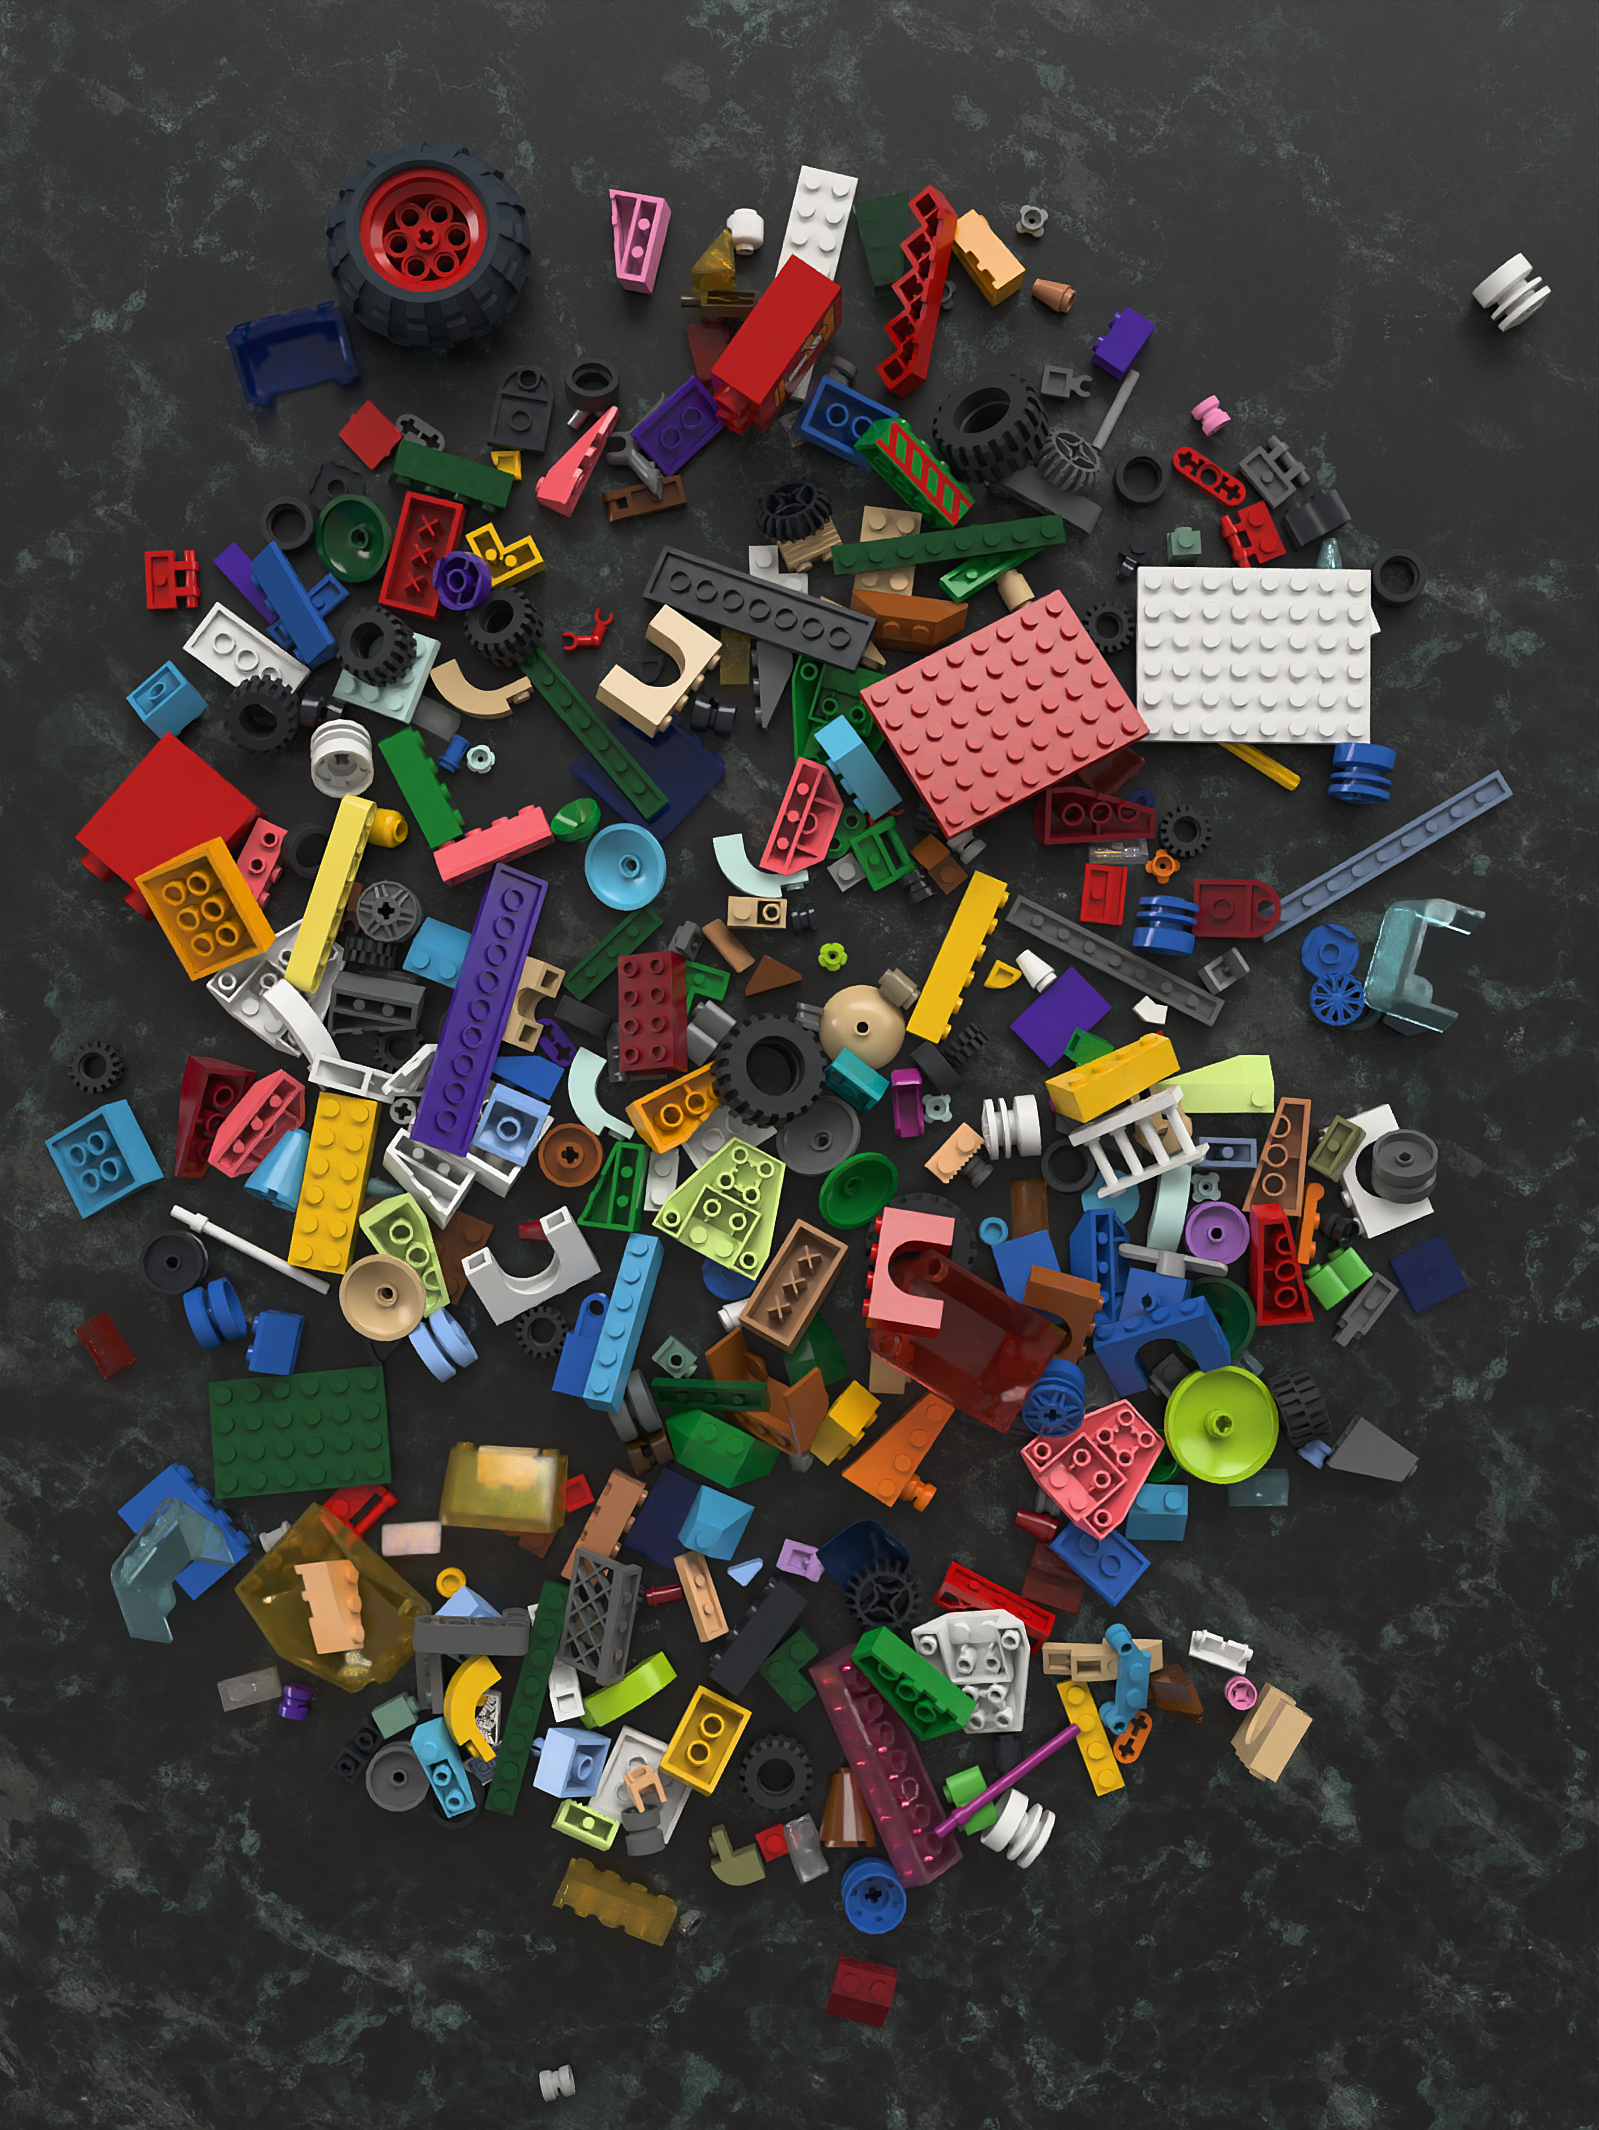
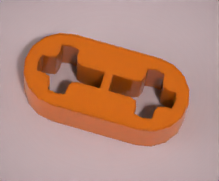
(1138, 1739)

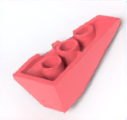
(569, 476)

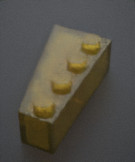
(615, 1901)

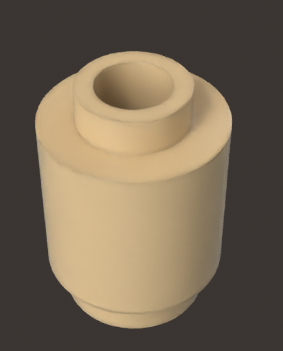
(1014, 590)

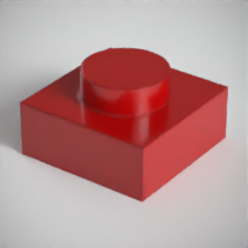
(578, 1493)
(772, 1841)

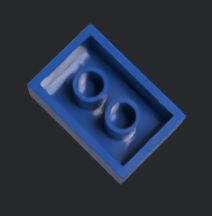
(837, 418)

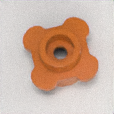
(1162, 858)

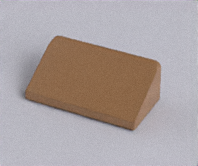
(728, 946)

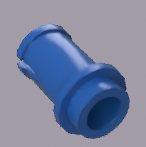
(454, 754)

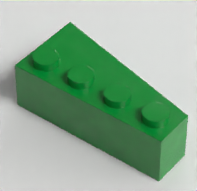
(421, 787)
(912, 1685)

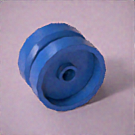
(215, 1314)

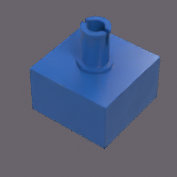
(1152, 1290)

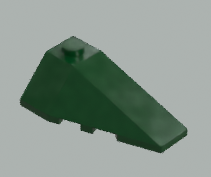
(819, 1350)

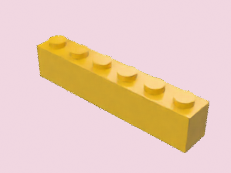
(956, 958)

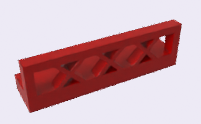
(979, 1592)

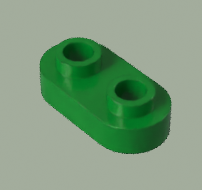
(844, 832)

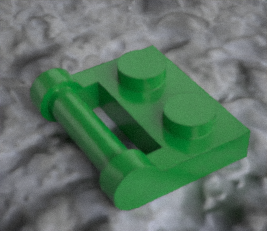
(874, 857)

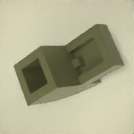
(736, 1866)

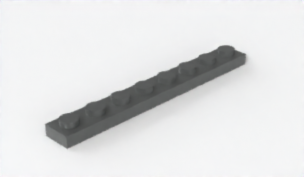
(1114, 961)

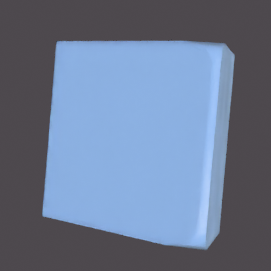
(745, 1571)

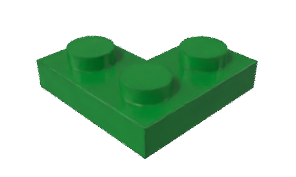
(705, 982)

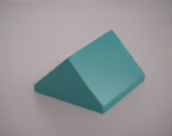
(855, 1081)

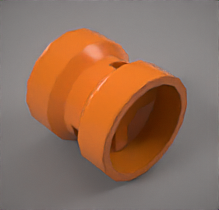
(917, 1492)

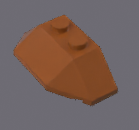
(910, 621)

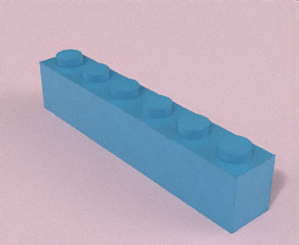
(624, 1323)

